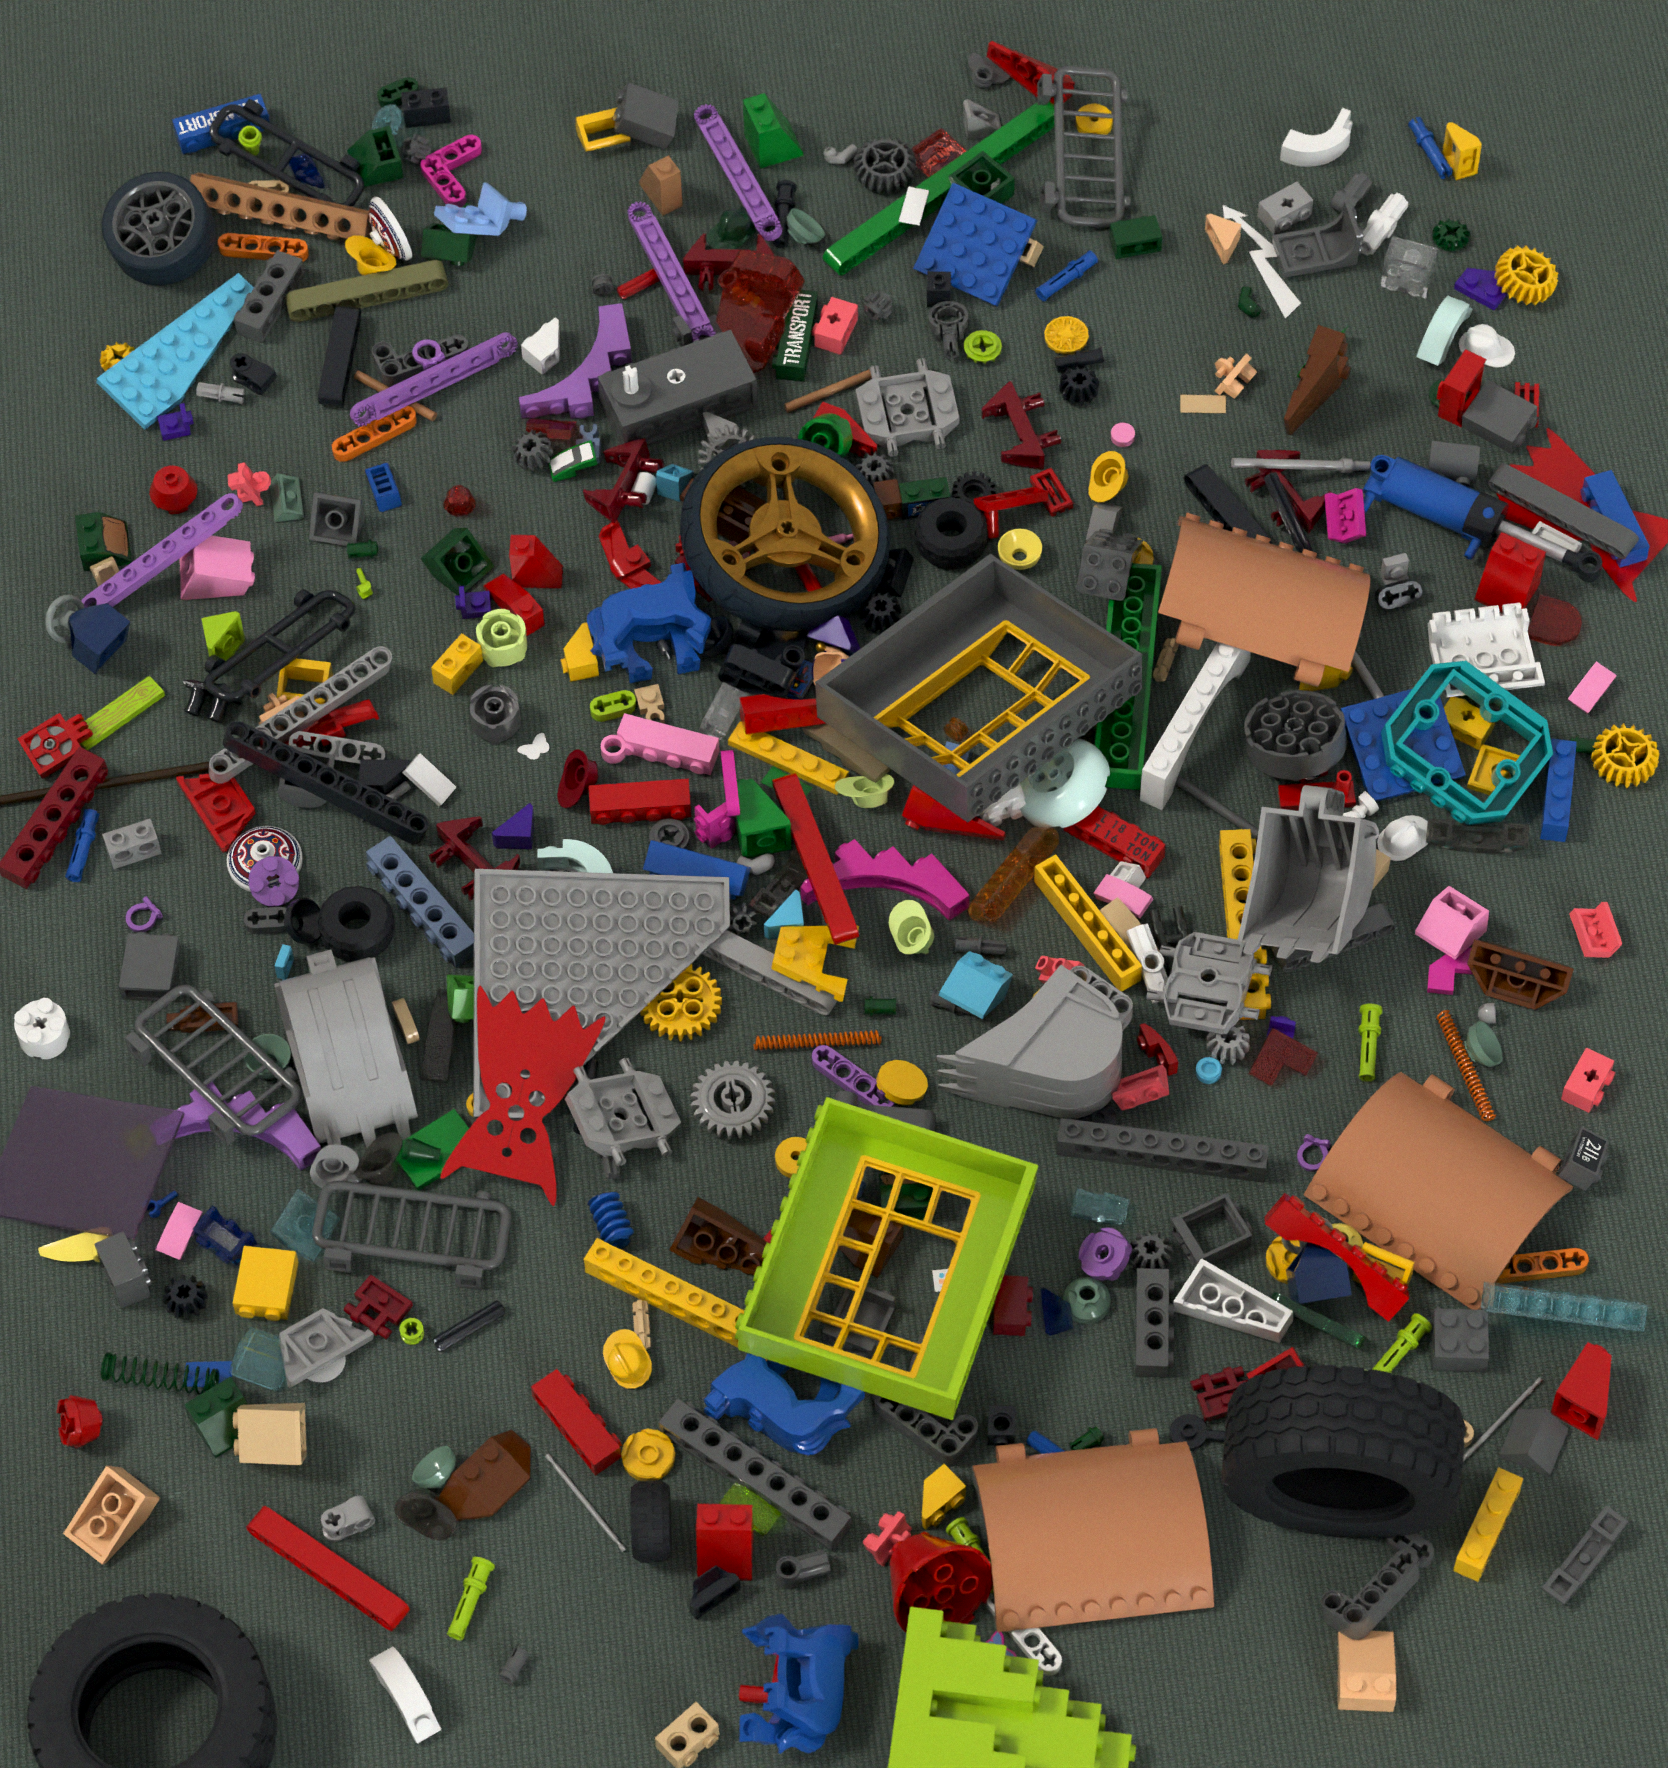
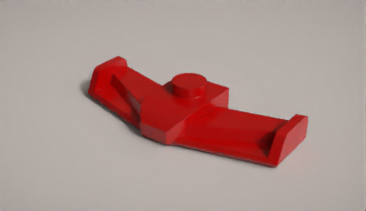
(625, 563)
(334, 721)

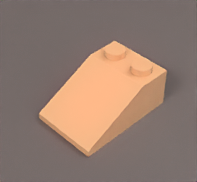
(111, 1513)
(1367, 1672)

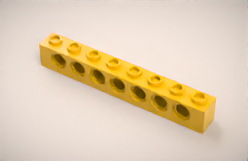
(1233, 844)
(663, 1290)

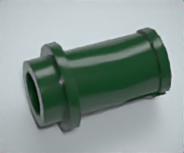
(362, 549)
(1584, 745)
(880, 1006)
(1088, 1440)

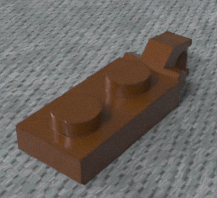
(199, 1017)

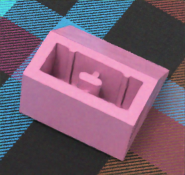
(1453, 922)

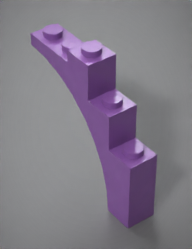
(574, 392)
(287, 1134)

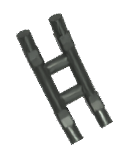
(1159, 934)

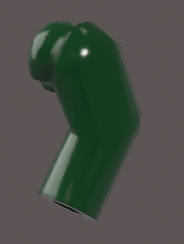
(1246, 304)

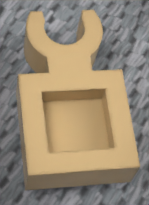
(650, 702)

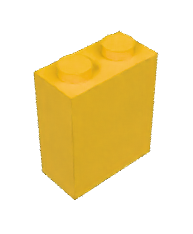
(265, 1283)

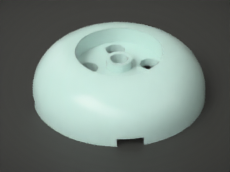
(1073, 795)

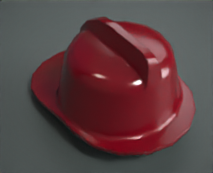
(577, 776)

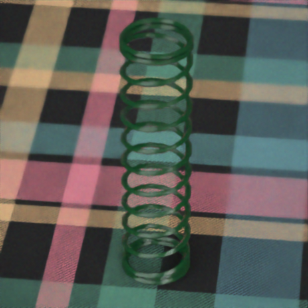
(210, 1381)

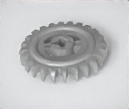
(729, 1119)

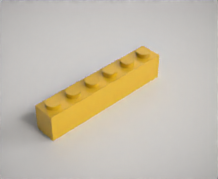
(1088, 923)

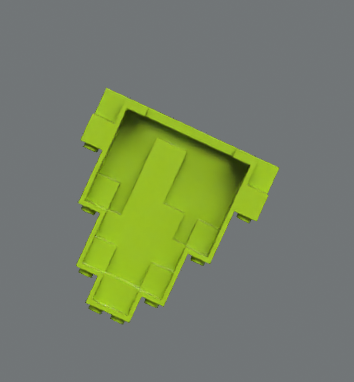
(986, 1709)

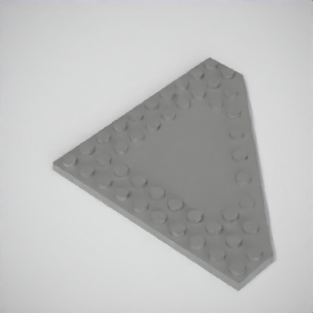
(587, 944)

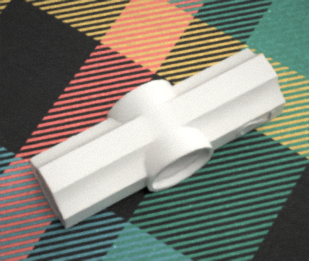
(1383, 223)
(1145, 947)

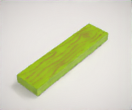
(122, 710)

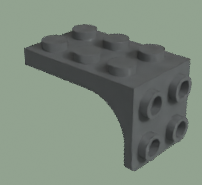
(1320, 247)
(1107, 564)

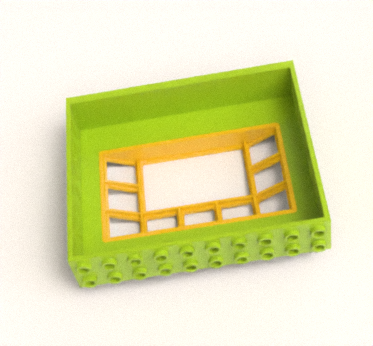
(813, 1229)

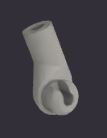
(843, 157)
(758, 865)

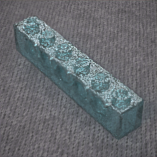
(1564, 1306)

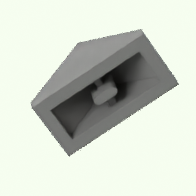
(978, 120)
(713, 421)
(1103, 517)

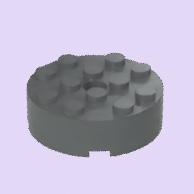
(1295, 735)

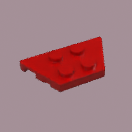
(220, 807)

